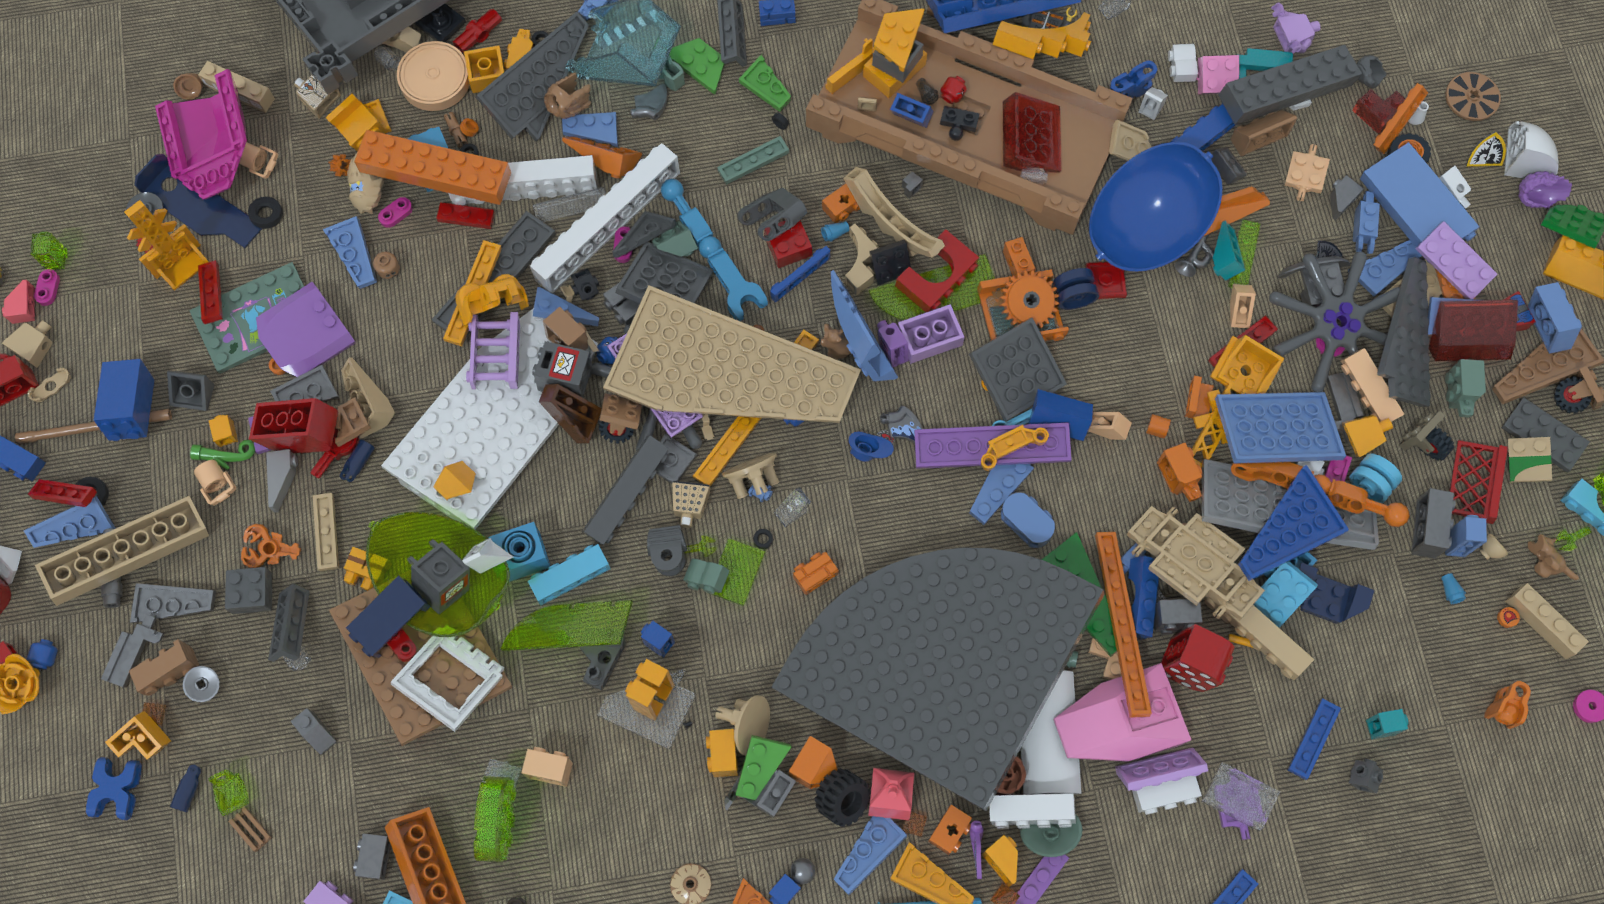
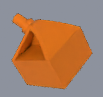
(813, 764)

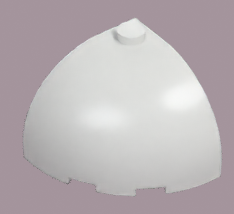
(1529, 151)

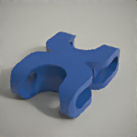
(1133, 83)
(113, 788)

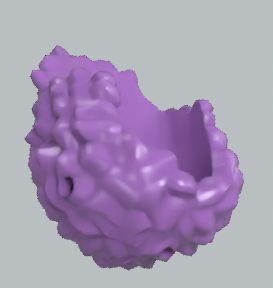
(1543, 189)

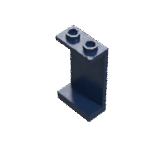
(386, 616)

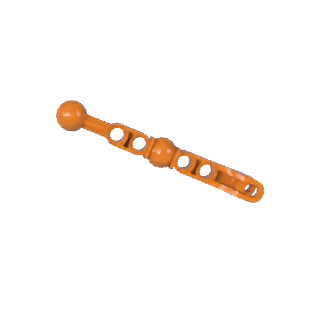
(1339, 492)

